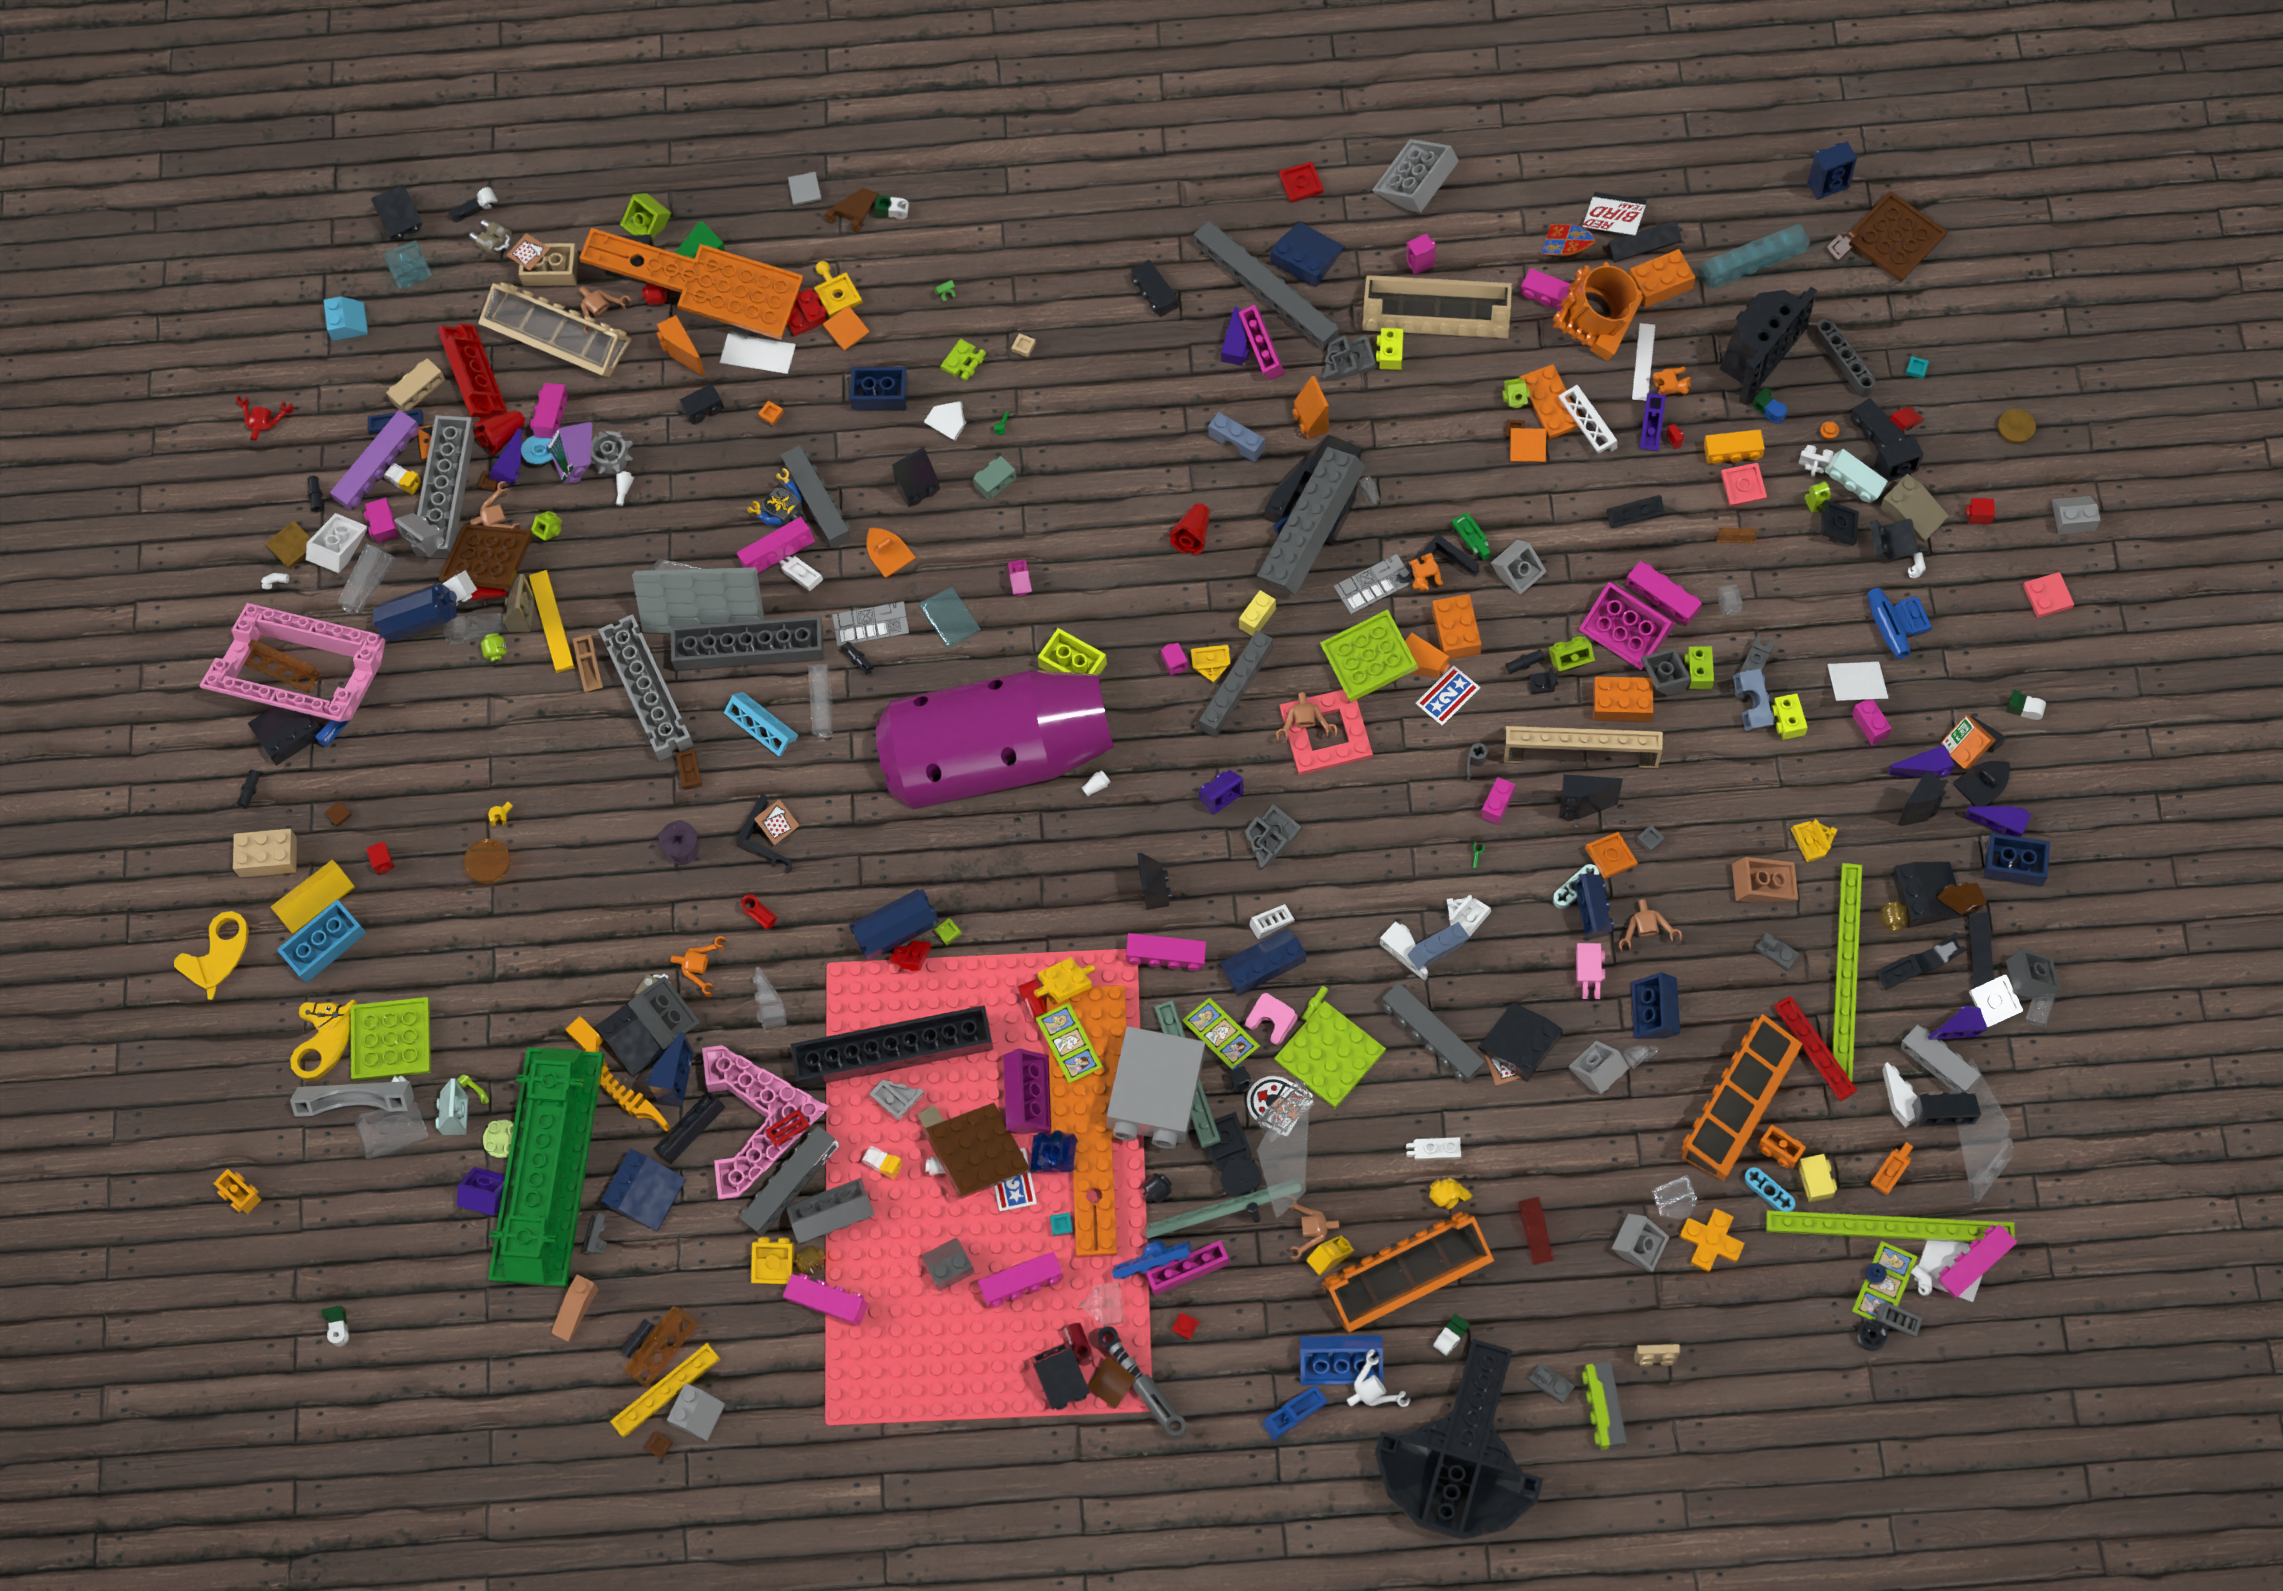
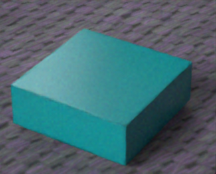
(1917, 367)
(1061, 1224)

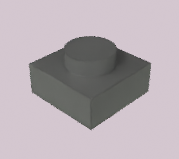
(1650, 838)

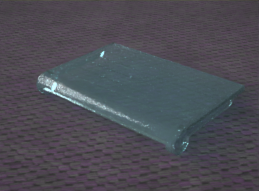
(949, 617)

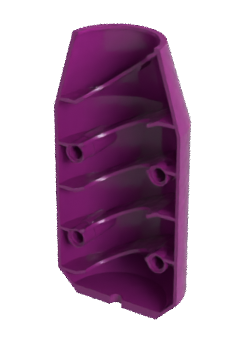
(980, 728)

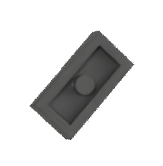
(1777, 951)
(592, 1243)
(1551, 1383)

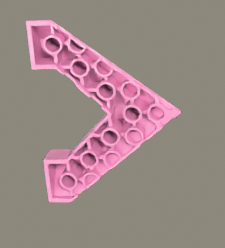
(769, 1097)

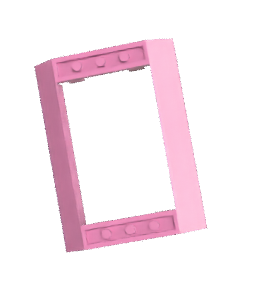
(257, 620)

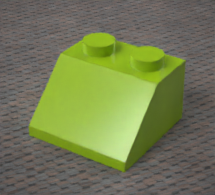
(645, 216)

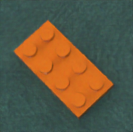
(1544, 390)

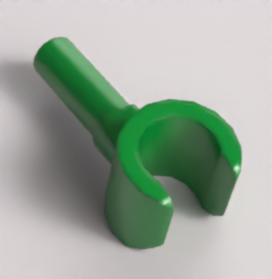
(1000, 427)
(1477, 854)

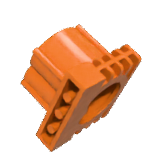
(1584, 323)

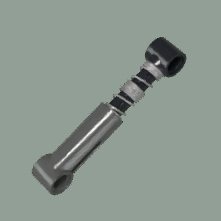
(1143, 1385)

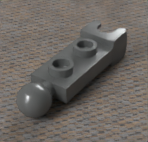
(1756, 659)

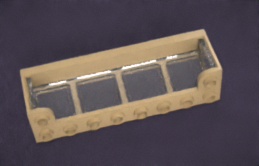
(553, 329)

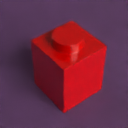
(1980, 510)
(380, 858)

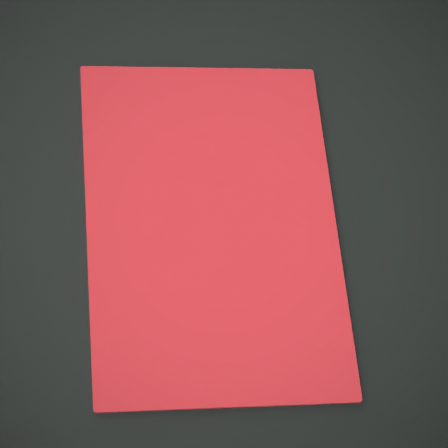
(944, 1350)

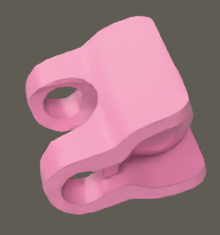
(1274, 1010)

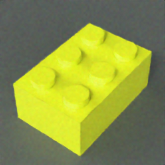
(1070, 654)

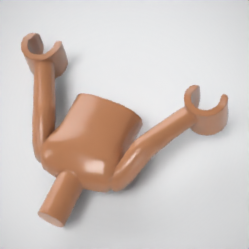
(597, 304)
(494, 515)
(1304, 717)
(1647, 925)
(1312, 1226)

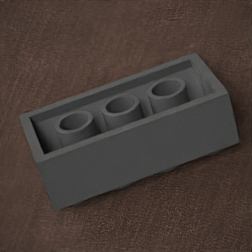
(830, 1211)

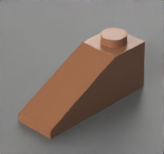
(574, 1307)

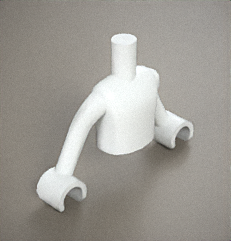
(1372, 1389)

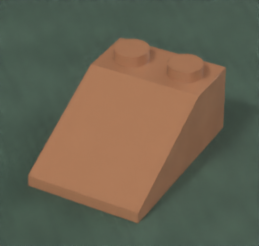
(1764, 880)

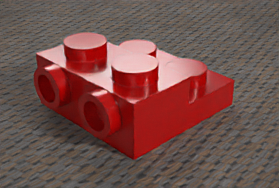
(806, 313)

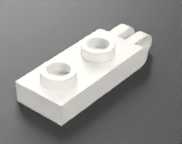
(800, 572)
(1435, 1149)

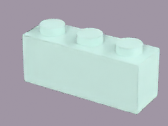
(1856, 476)

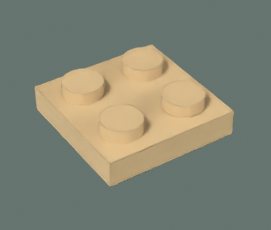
(1663, 1354)

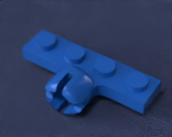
(1153, 1255)

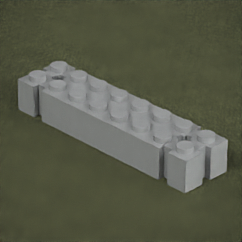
(646, 687)

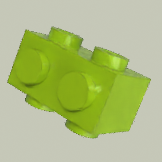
(1571, 653)
(1700, 667)

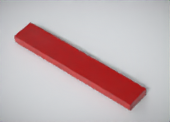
(1815, 1049)

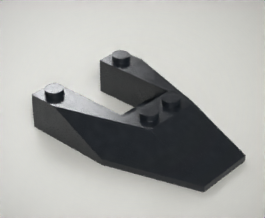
(1297, 479)

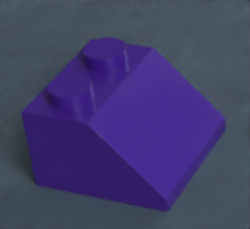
(1221, 791)
(481, 1191)

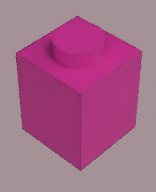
(1174, 658)

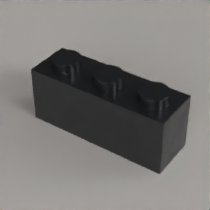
(1154, 288)
(1875, 424)
(1946, 1109)

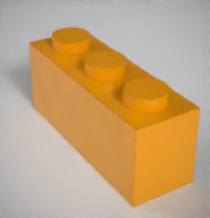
(1734, 446)

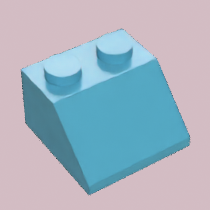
(345, 318)

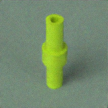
(1314, 1003)

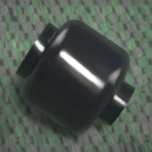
(1157, 1187)

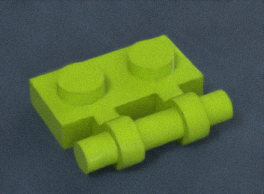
(959, 357)

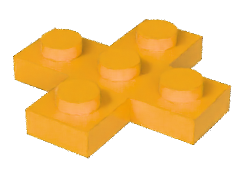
(1712, 1240)

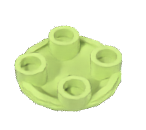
(498, 1138)

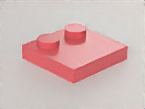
(1743, 484)
(2048, 595)

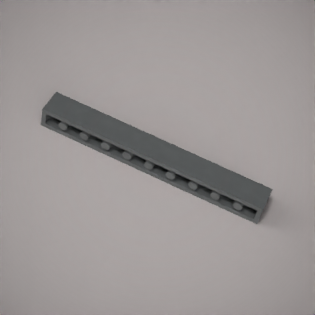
(1266, 285)

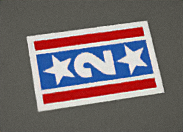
(1448, 695)
(1016, 1192)

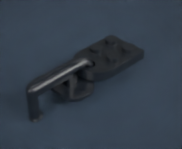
(1233, 1160)

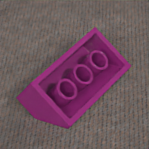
(1027, 1092)

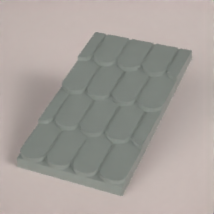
(691, 596)

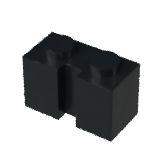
(701, 403)

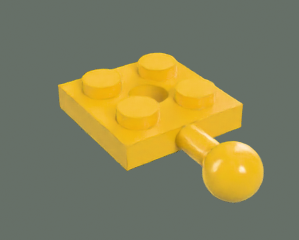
(834, 285)

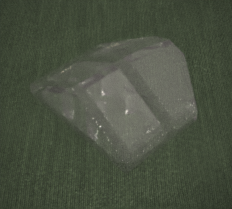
(1676, 1198)

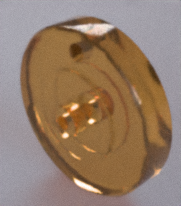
(487, 861)

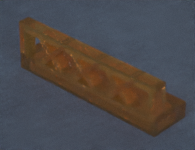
(284, 660)
(653, 1345)

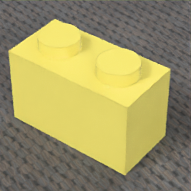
(1257, 613)
(1817, 1178)

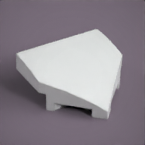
(947, 419)
(1467, 912)

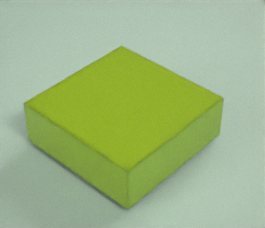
(948, 931)

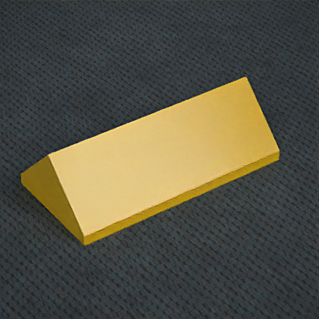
(312, 896)

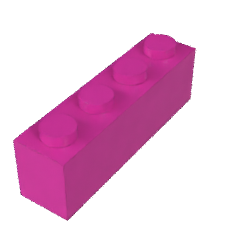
(1261, 342)
(776, 546)
(1663, 593)
(1165, 951)
(1976, 1261)
(1181, 1272)
(1020, 1280)
(826, 1299)

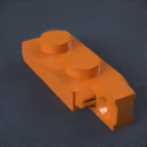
(1892, 1169)

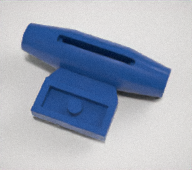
(1898, 620)

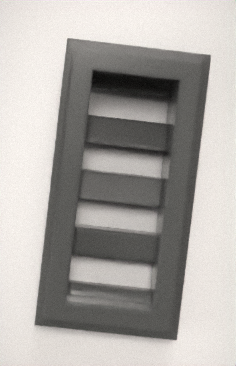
(1882, 1312)

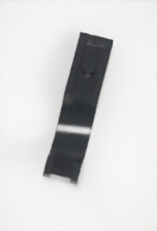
(1920, 963)

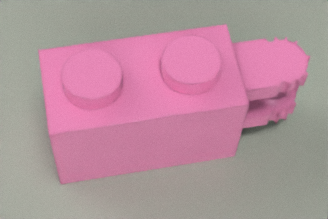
(1588, 967)

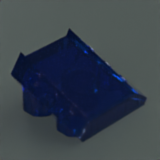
(1053, 1152)

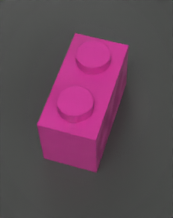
(1421, 253)
(381, 520)
(1871, 721)
(1498, 801)

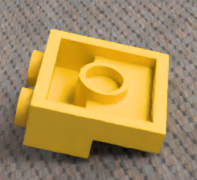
(772, 1260)

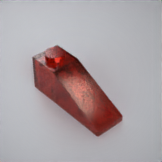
(1535, 1230)

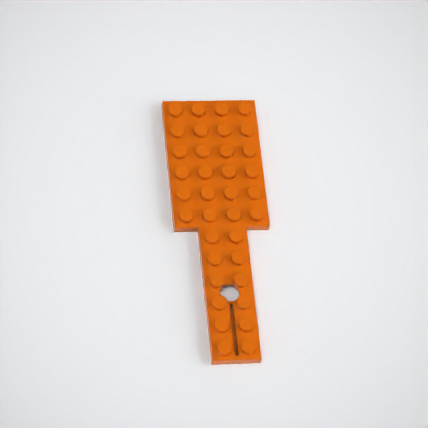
(711, 284)

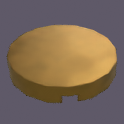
(2016, 426)

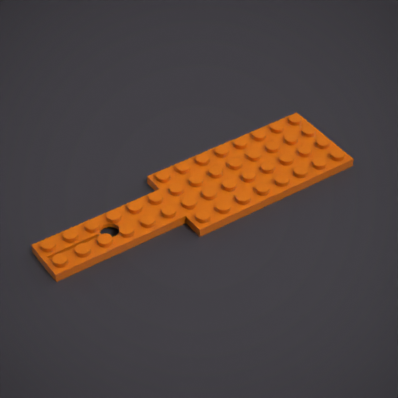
(1083, 1109)

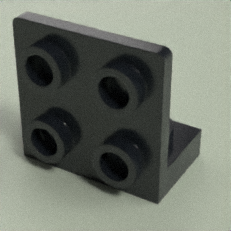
(1894, 540)

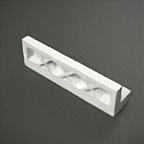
(1591, 417)

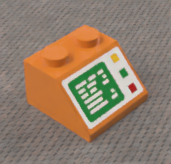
(1967, 742)

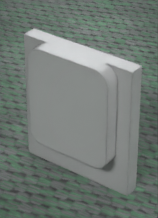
(804, 188)

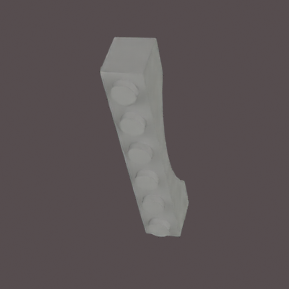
(386, 1095)

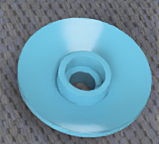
(536, 450)

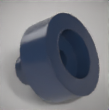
(1875, 1274)

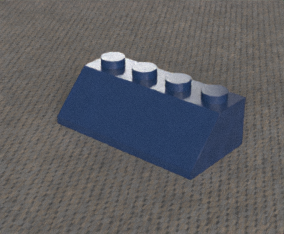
(1263, 962)

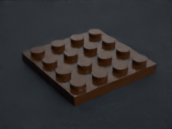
(1897, 236)
(487, 555)
(976, 1150)

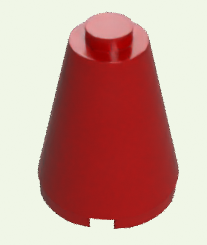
(498, 430)
(1191, 530)

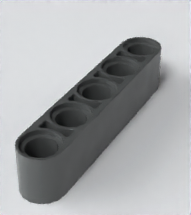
(1842, 350)

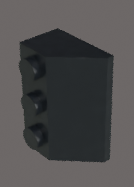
(1924, 800)

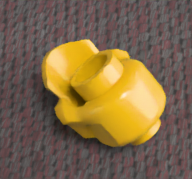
(1448, 1192)

